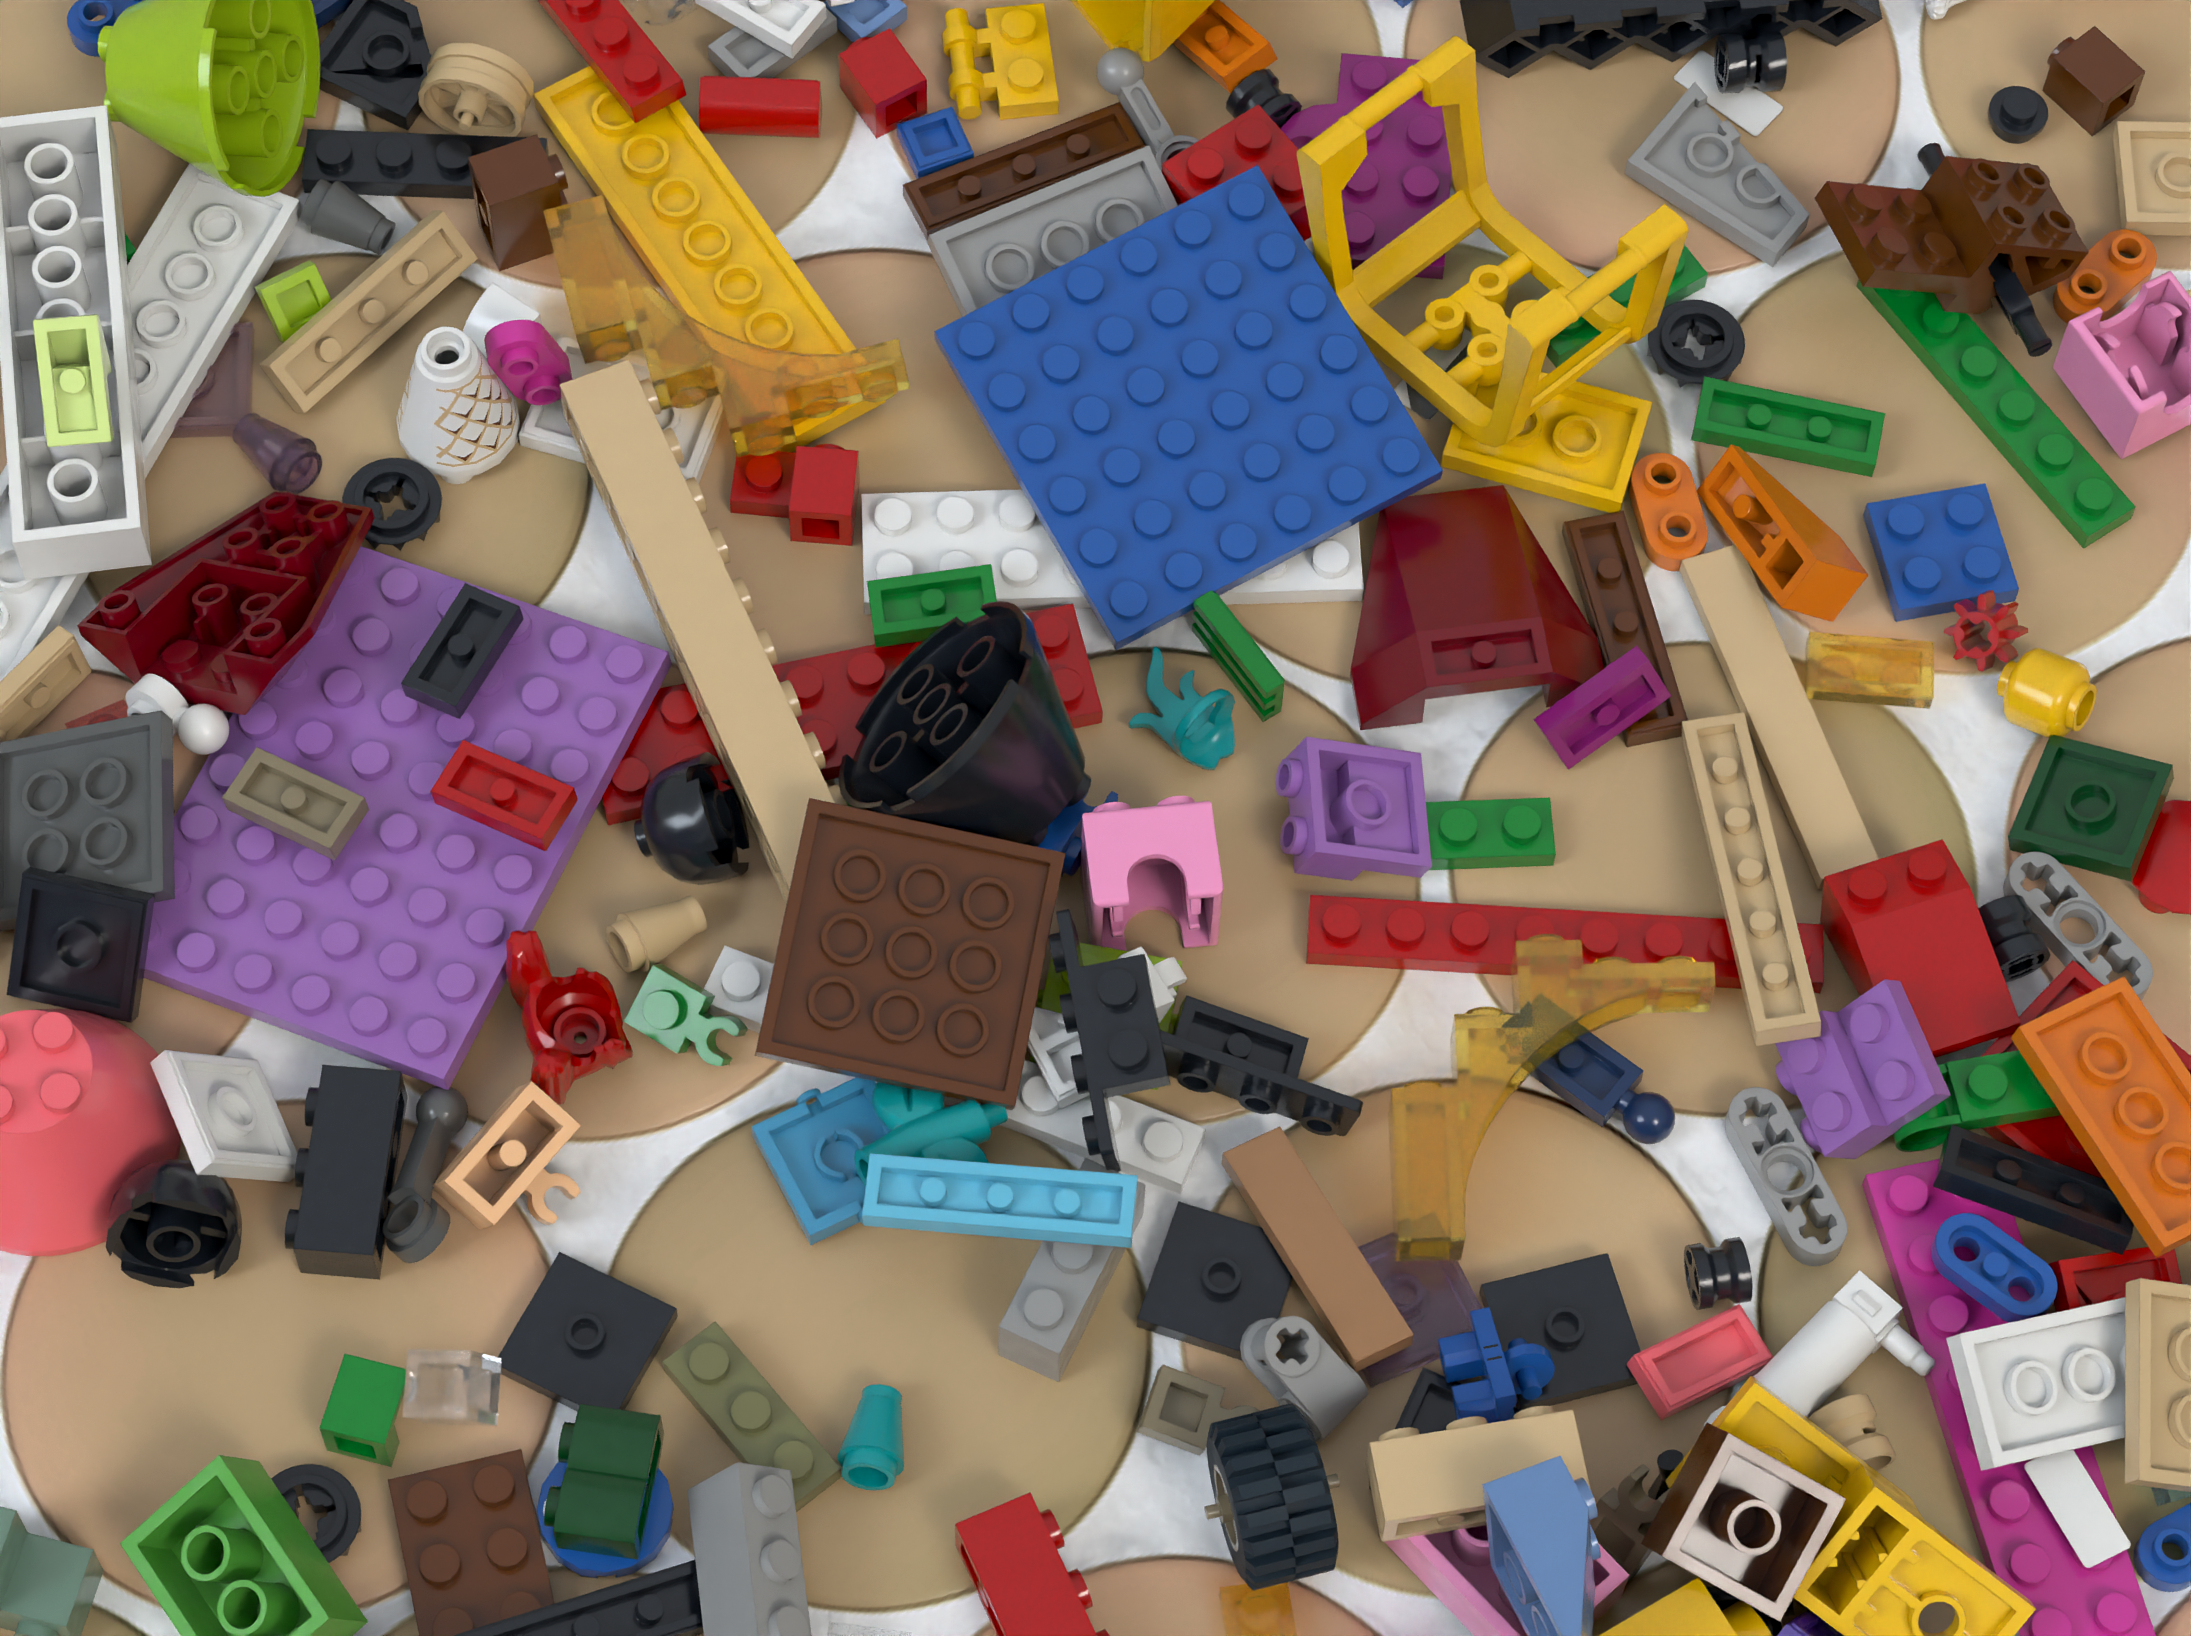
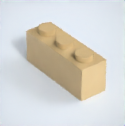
(1438, 1477)

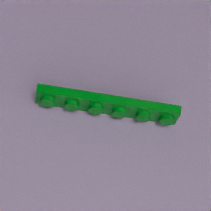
(2007, 412)

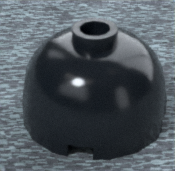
(692, 823)
(173, 1224)

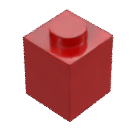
(882, 82)
(824, 495)

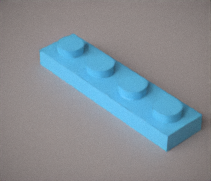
(1000, 1200)

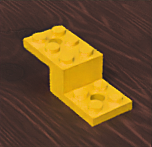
(1880, 1552)

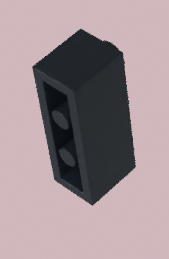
(347, 1171)

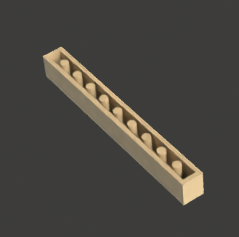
(700, 608)

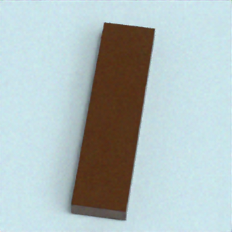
(1020, 168)
(1622, 612)

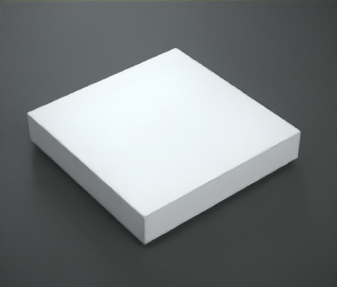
(226, 1116)

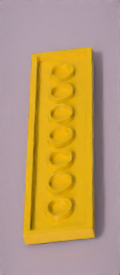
(695, 228)

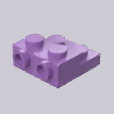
(1354, 810)
(1862, 1073)

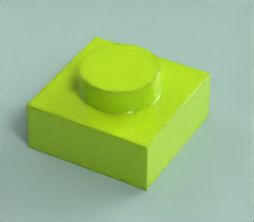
(293, 298)

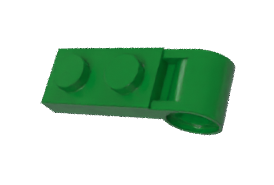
(1983, 1094)

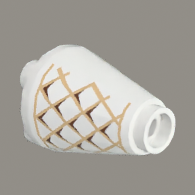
(456, 409)

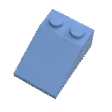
(1544, 1547)

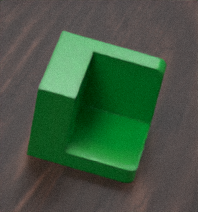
(364, 1410)

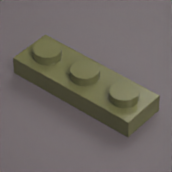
(749, 1412)

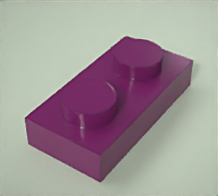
(1602, 707)

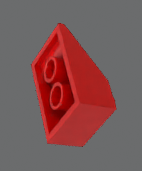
(1921, 926)

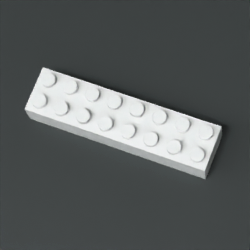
(66, 258)

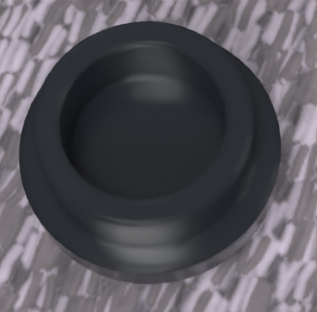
(2017, 114)

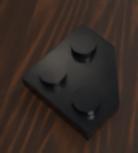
(377, 59)

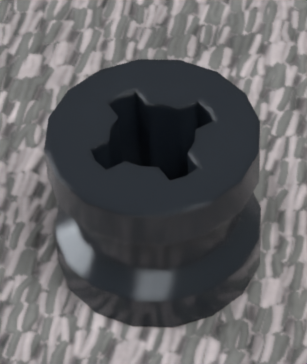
(1263, 89)
(1718, 1273)

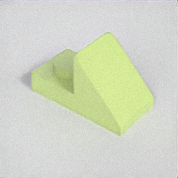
(73, 380)

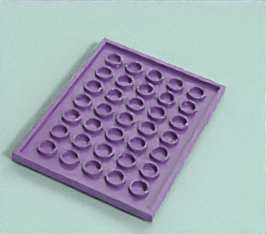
(410, 924)

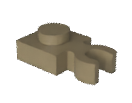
(1183, 1410)
(1625, 1519)

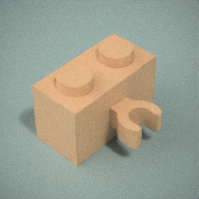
(510, 1160)

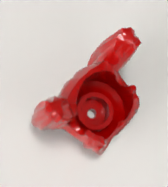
(560, 1011)

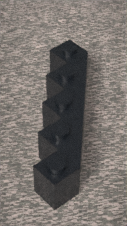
(1589, 32)

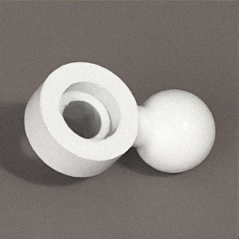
(200, 728)

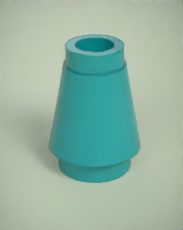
(874, 1441)

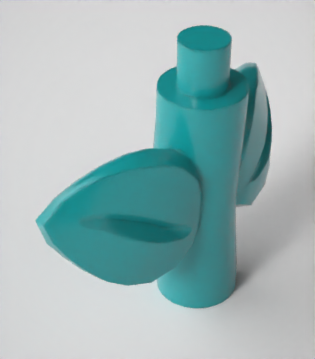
(928, 1129)

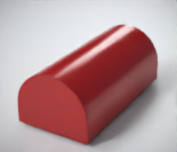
(760, 106)

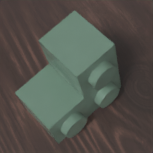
(44, 1581)

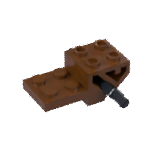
(1964, 236)

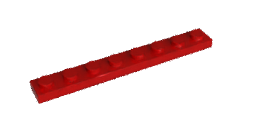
(1485, 936)

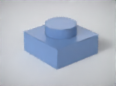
(868, 17)

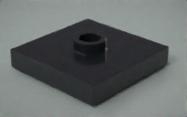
(80, 944)
(1213, 1281)
(1575, 1316)
(586, 1337)

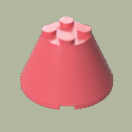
(73, 1126)

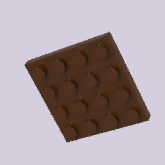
(910, 954)

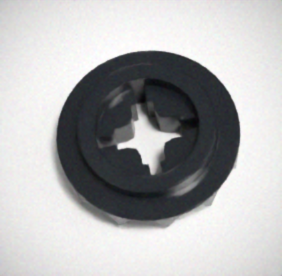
(1711, 327)
(383, 481)
(325, 1492)

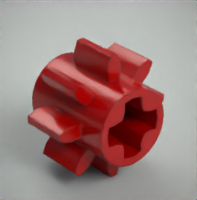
(2000, 637)

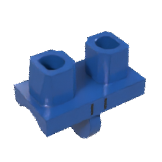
(1477, 1353)

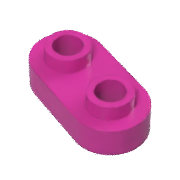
(527, 360)

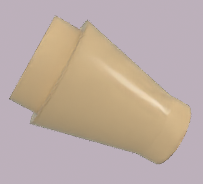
(654, 932)

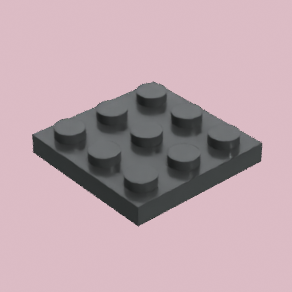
(89, 807)

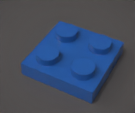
(1939, 551)

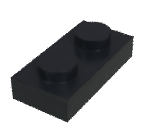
(462, 651)

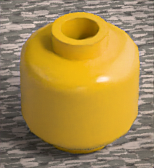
(2046, 693)

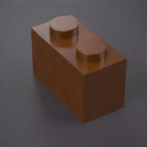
(510, 197)

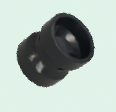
(1750, 62)
(2013, 941)

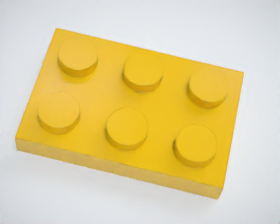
(1570, 448)

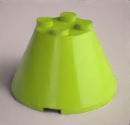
(217, 84)

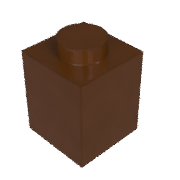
(2092, 80)

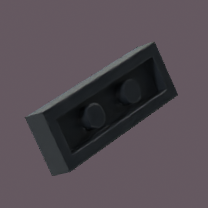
(2032, 1189)

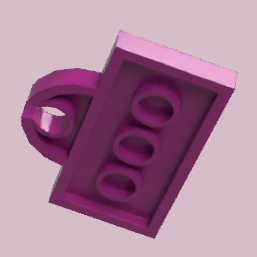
(1405, 161)

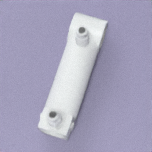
(1836, 1343)

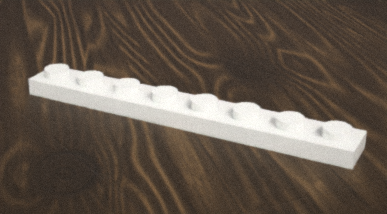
(1147, 1140)

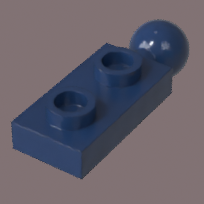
(1602, 1082)

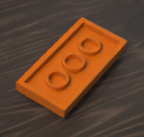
(2123, 1102)

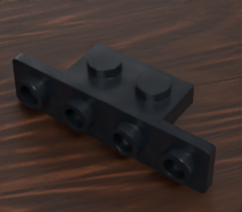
(1117, 1032)
(1254, 1065)

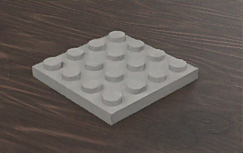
(1048, 228)

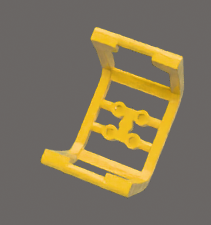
(1502, 347)

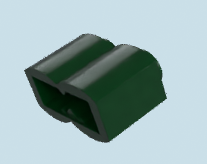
(606, 1482)

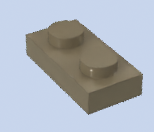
(295, 803)

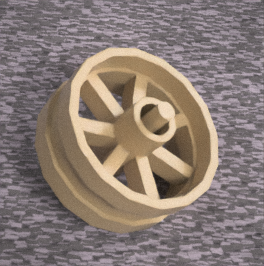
(475, 91)

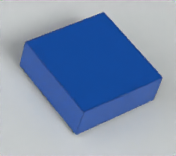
(934, 142)

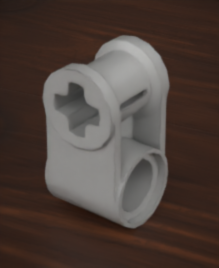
(1308, 1376)

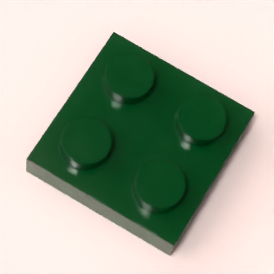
(2091, 807)

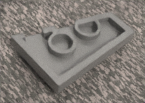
(1712, 177)

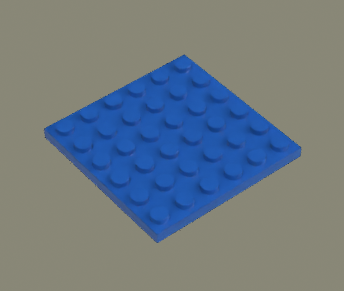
(1187, 406)

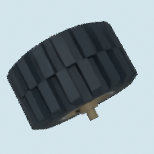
(1272, 1496)

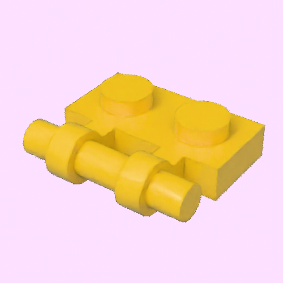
(1020, 61)

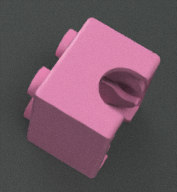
(2133, 367)
(1151, 861)

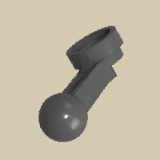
(417, 1220)

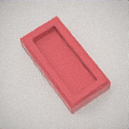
(1699, 1362)

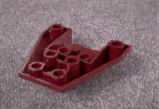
(234, 603)
(1462, 608)

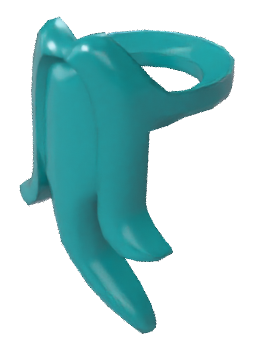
(1192, 724)

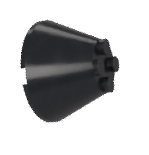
(970, 734)

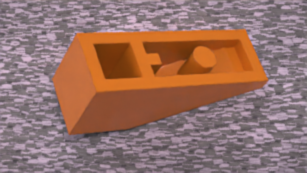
(1781, 538)

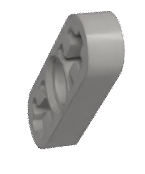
(2060, 885)
(1822, 1210)

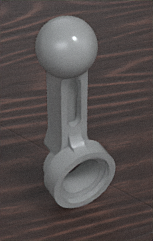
(1122, 75)

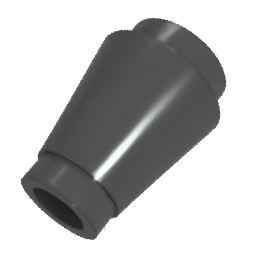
(345, 217)

